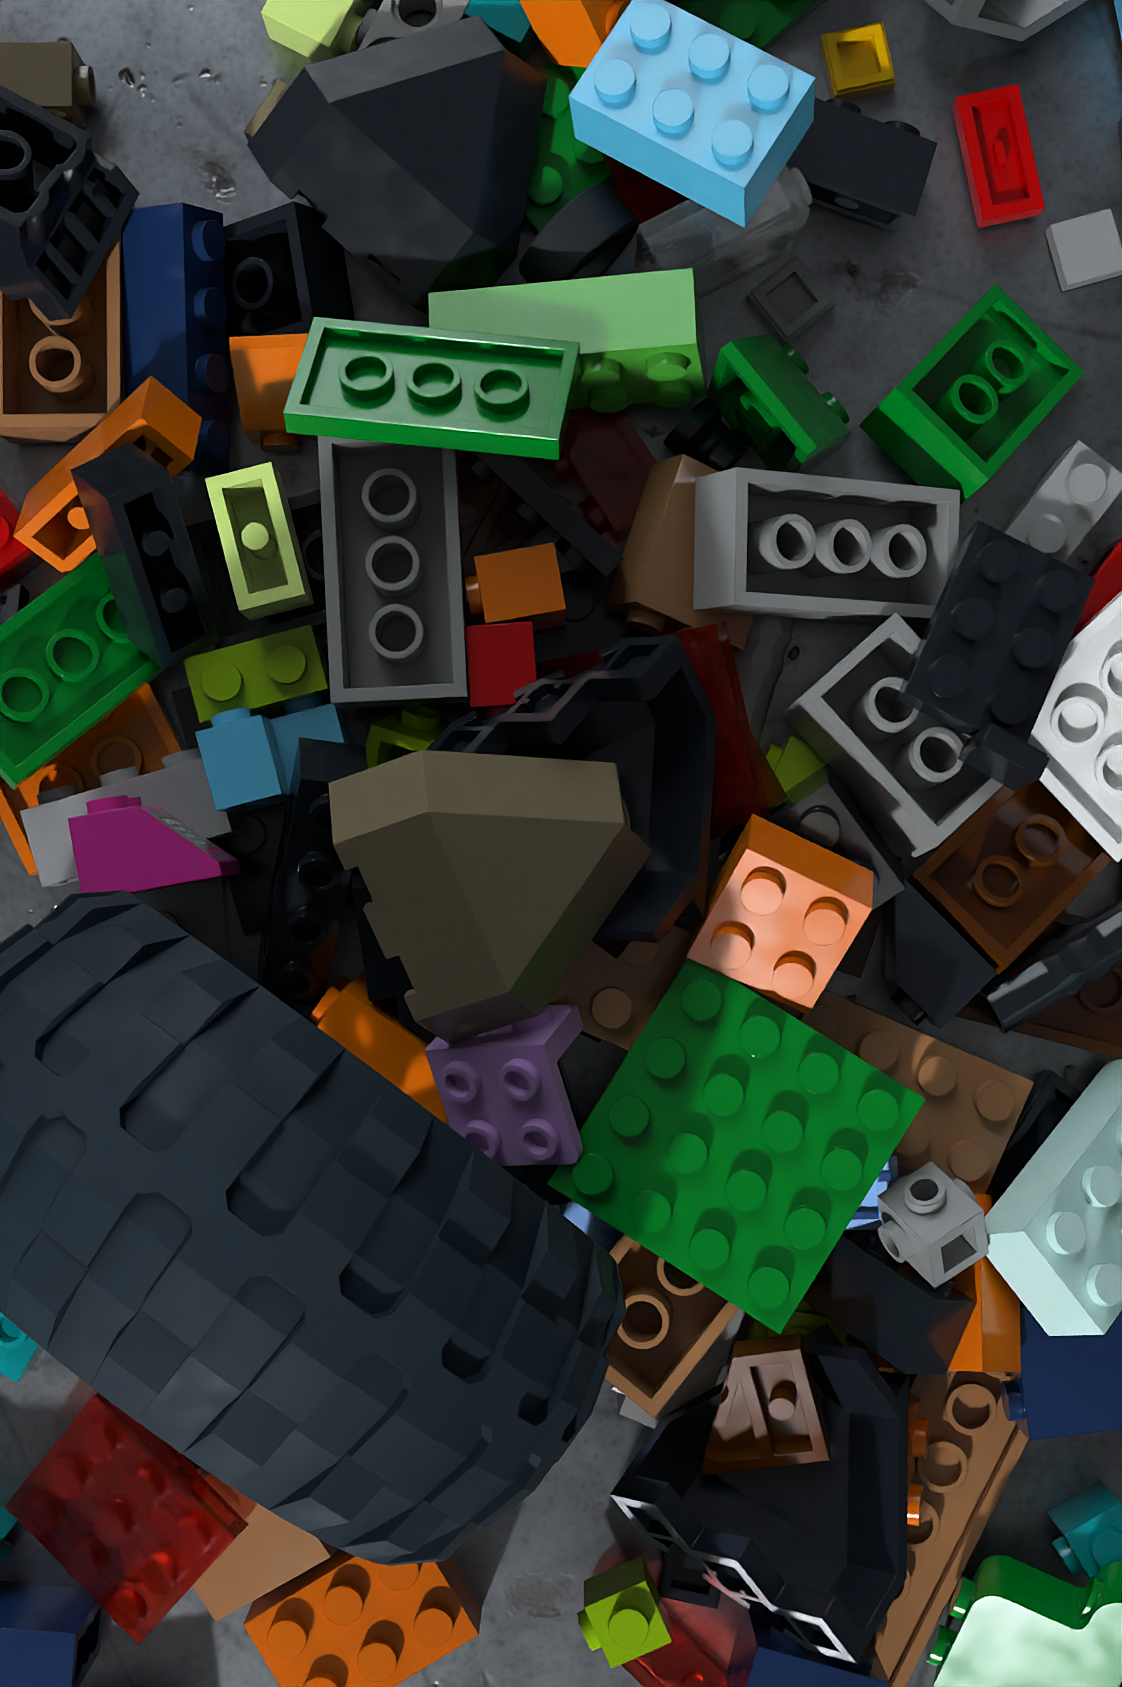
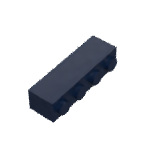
(179, 317)

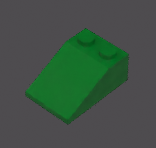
(973, 397)
(775, 405)

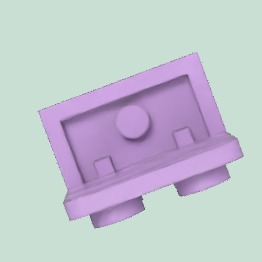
(508, 1090)

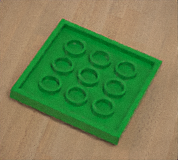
(737, 1143)

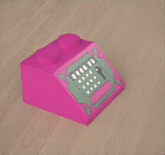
(141, 849)

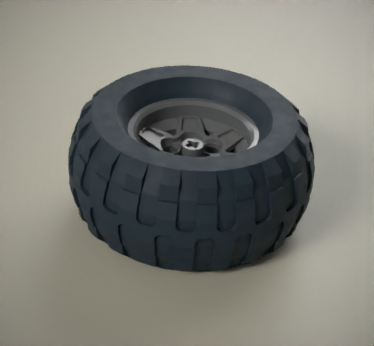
(279, 1245)

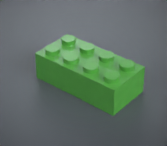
(634, 331)

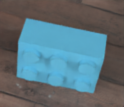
(693, 107)

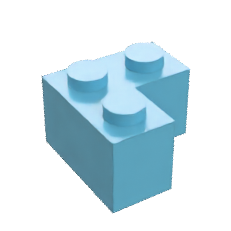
(254, 757)

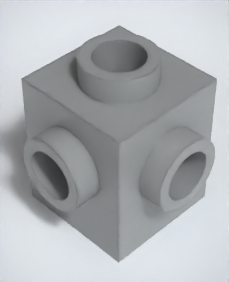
(932, 1224)

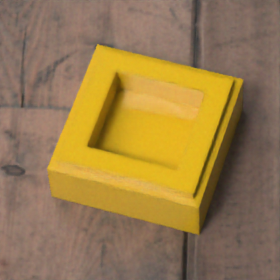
(857, 62)

